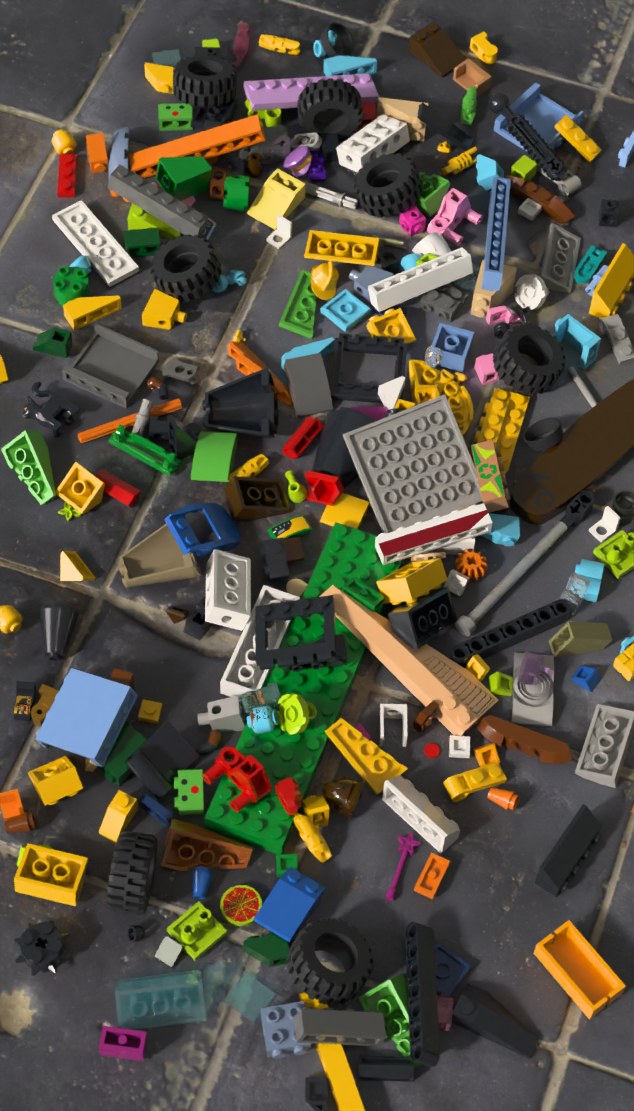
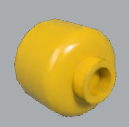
(63, 142)
(9, 619)

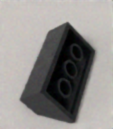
(425, 618)
(569, 851)

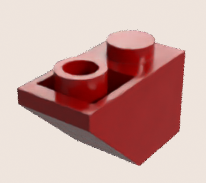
(369, 113)

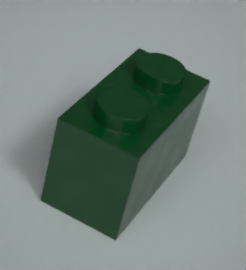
(142, 242)

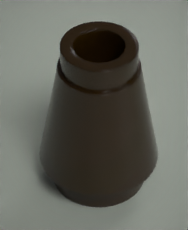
(255, 166)

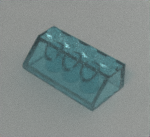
(160, 1000)

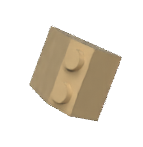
(406, 112)

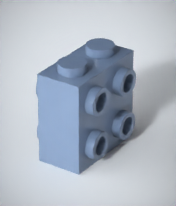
(280, 1030)

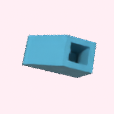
(487, 171)

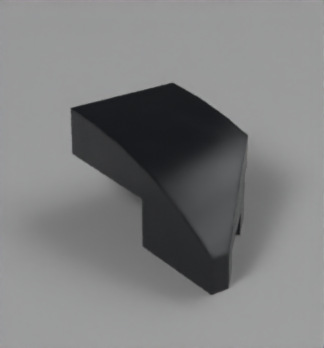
(316, 1093)

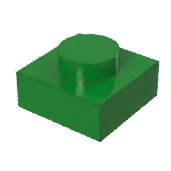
(284, 861)

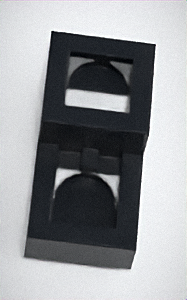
(390, 262)

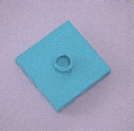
(345, 310)

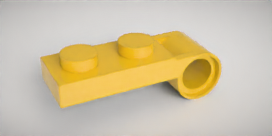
(474, 780)

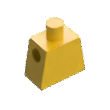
(162, 311)

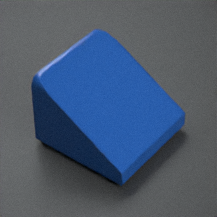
(586, 677)

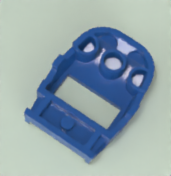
(220, 522)

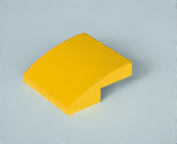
(346, 511)

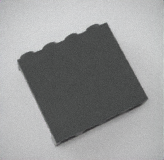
(112, 366)

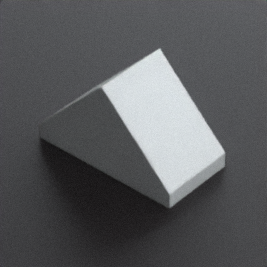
(391, 391)

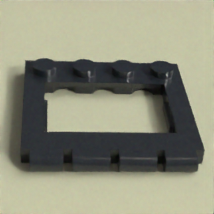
(362, 344)
(302, 654)

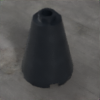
(57, 629)

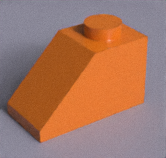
(97, 153)

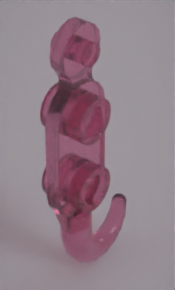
(241, 43)

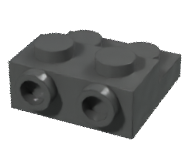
(443, 302)

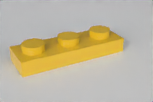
(578, 138)

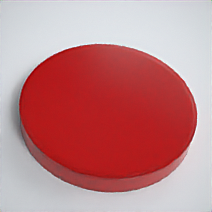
(431, 750)

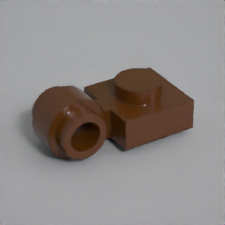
(426, 716)

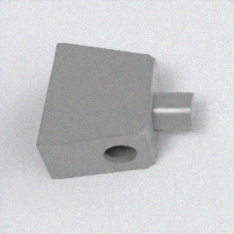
(224, 715)

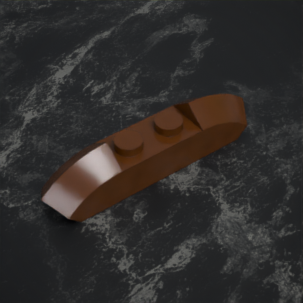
(551, 204)
(524, 740)

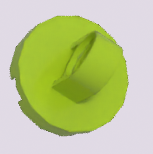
(294, 713)

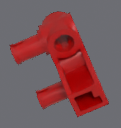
(244, 773)

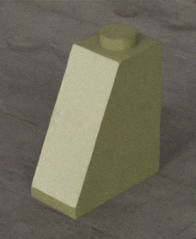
(579, 638)

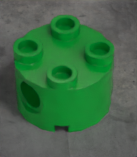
(237, 192)
(70, 284)

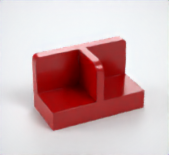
(323, 488)

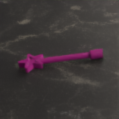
(406, 846)

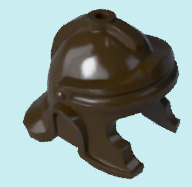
(343, 795)

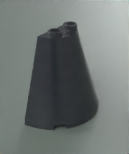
(244, 406)
(332, 452)

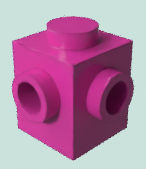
(412, 221)

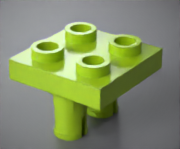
(617, 553)
(197, 930)

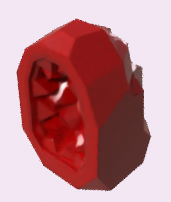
(289, 795)

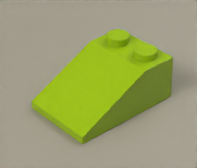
(141, 219)

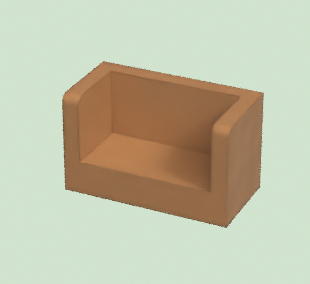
(470, 74)

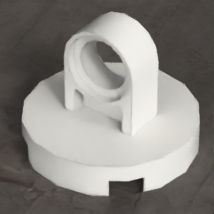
(531, 291)

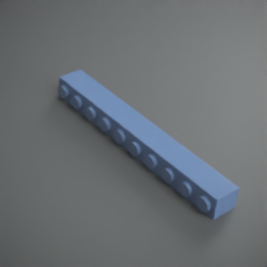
(496, 234)

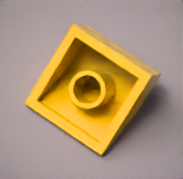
(55, 780)

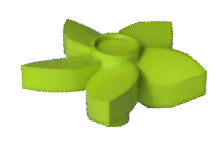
(69, 511)

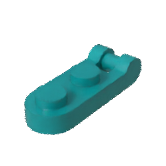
(589, 265)

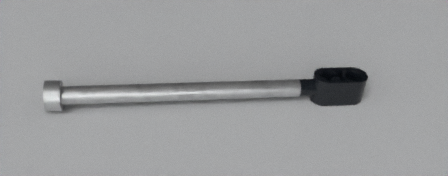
(466, 624)

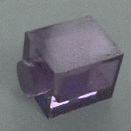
(530, 668)

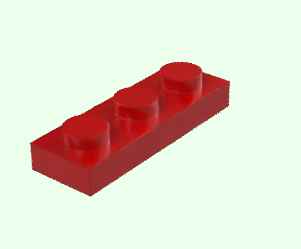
(67, 175)

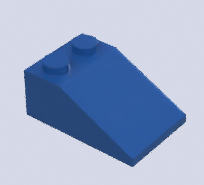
(290, 904)

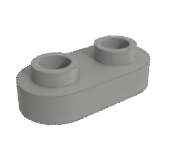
(311, 140)

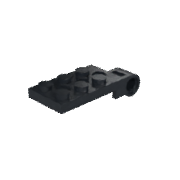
(209, 118)

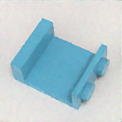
(579, 337)

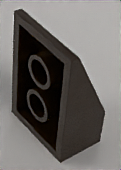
(435, 49)
(256, 498)

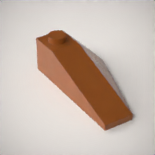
(194, 846)

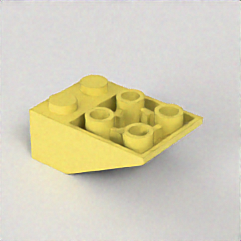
(278, 196)

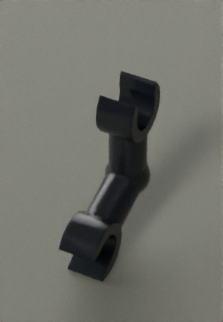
(525, 317)

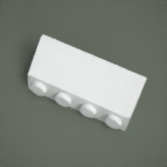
(420, 813)

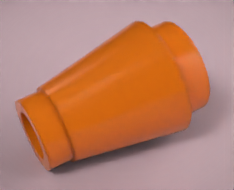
(504, 798)

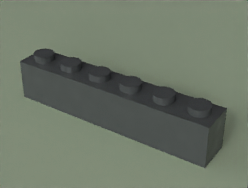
(157, 202)

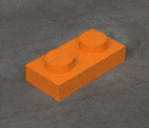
(432, 875)

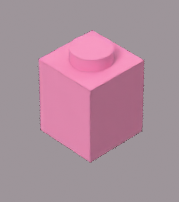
(485, 369)

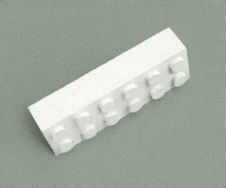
(242, 671)

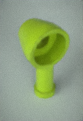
(300, 493)

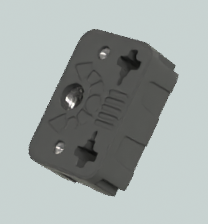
(272, 150)

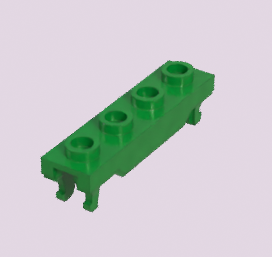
(145, 451)

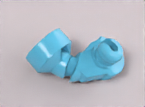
(318, 49)
(234, 276)

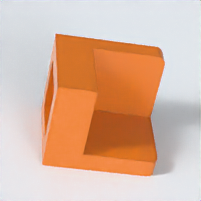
(11, 804)

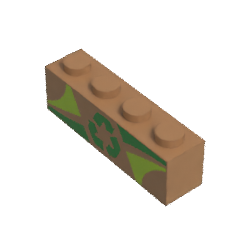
(490, 476)

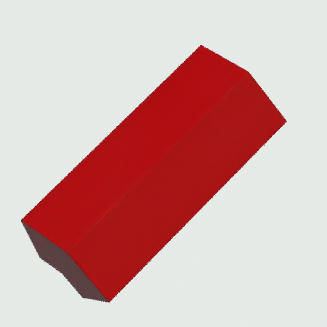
(302, 437)
(118, 489)

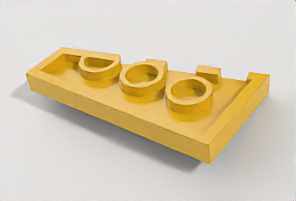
(364, 755)

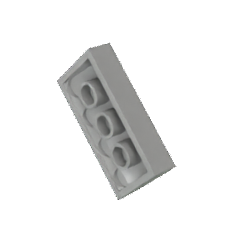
(606, 745)

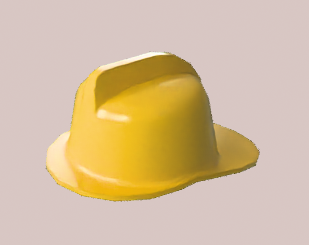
(324, 280)

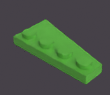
(300, 308)

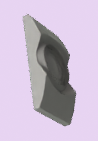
(533, 703)

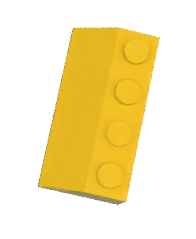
(342, 248)
(613, 284)

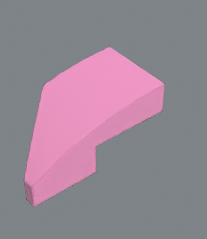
(500, 314)

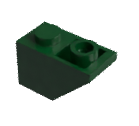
(54, 342)
(268, 949)

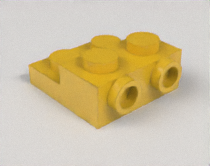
(391, 325)

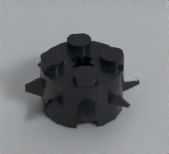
(42, 959)

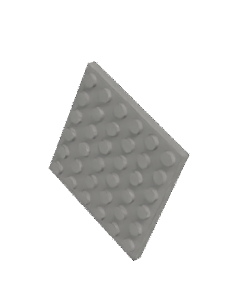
(414, 465)

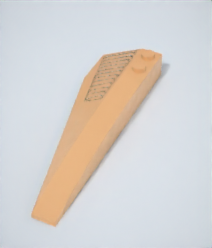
(420, 670)

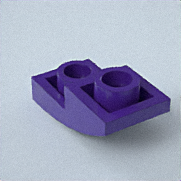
(316, 169)

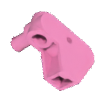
(453, 207)

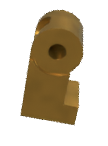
(47, 698)

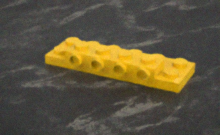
(503, 423)

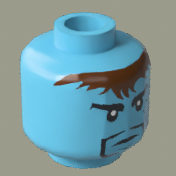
(262, 719)

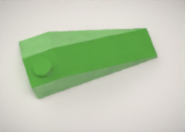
(432, 193)
(31, 461)
(392, 1001)

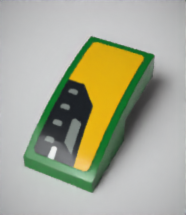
(290, 528)

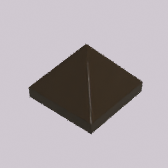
(176, 613)

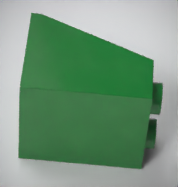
(183, 176)

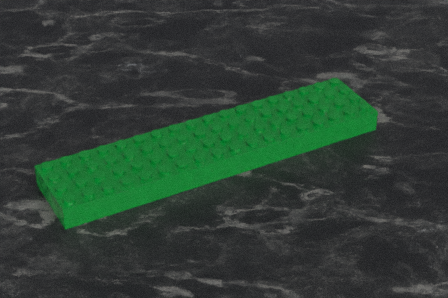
(298, 756)

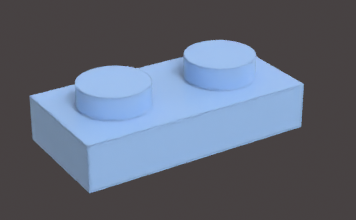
(626, 153)

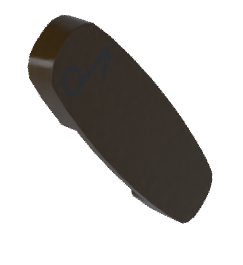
(578, 459)

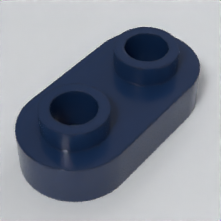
(152, 806)

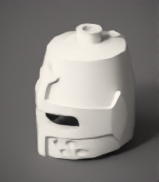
(432, 244)

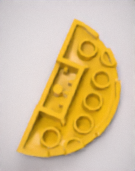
(430, 383)

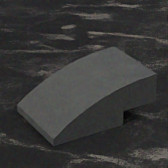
(308, 385)

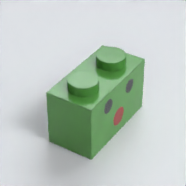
(175, 117)
(190, 792)

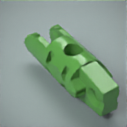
(469, 106)

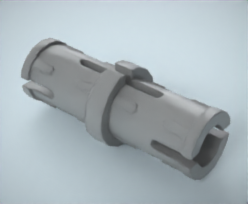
(142, 417)

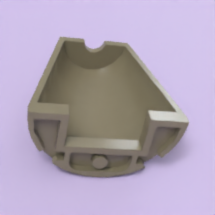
(157, 561)

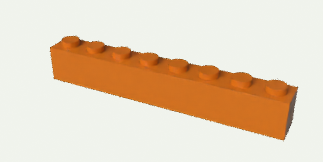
(202, 144)

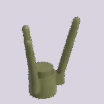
(389, 242)

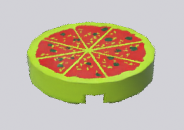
(240, 905)

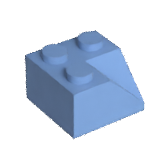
(455, 344)

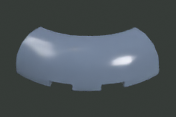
(118, 147)

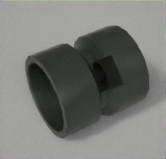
(624, 506)

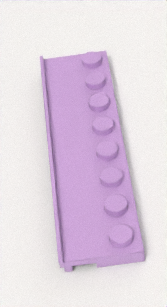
(285, 92)

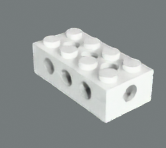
(378, 138)
(221, 570)

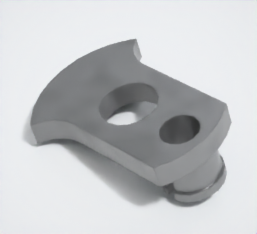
(188, 375)

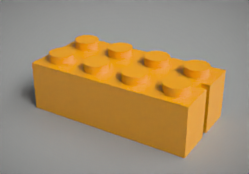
(579, 969)

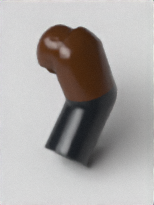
(160, 385)
(213, 742)

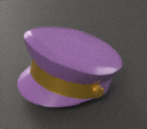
(298, 161)

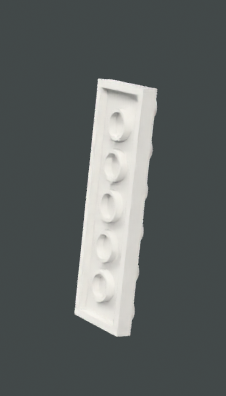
(95, 242)

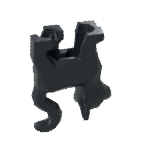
(54, 409)

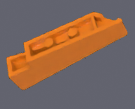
(249, 363)

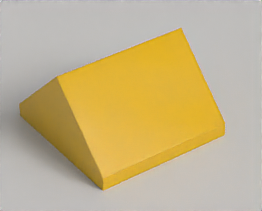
(81, 489)

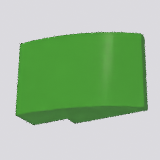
(214, 456)

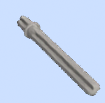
(329, 195)

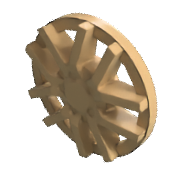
(426, 556)

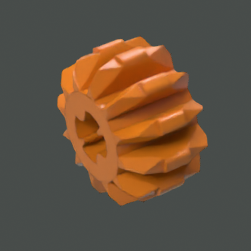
(471, 564)

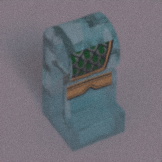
(261, 697)

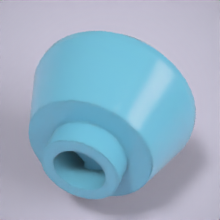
(410, 260)
(82, 263)

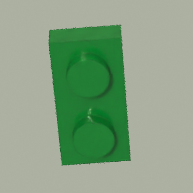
(363, 593)

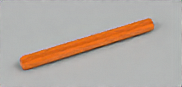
(127, 421)

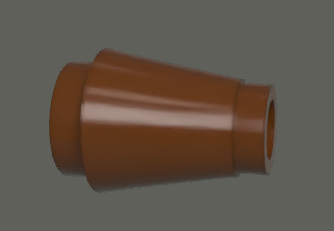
(23, 823)

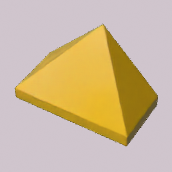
(74, 568)

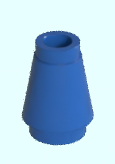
(201, 882)

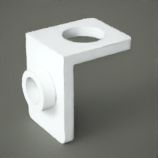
(284, 230)
(609, 521)

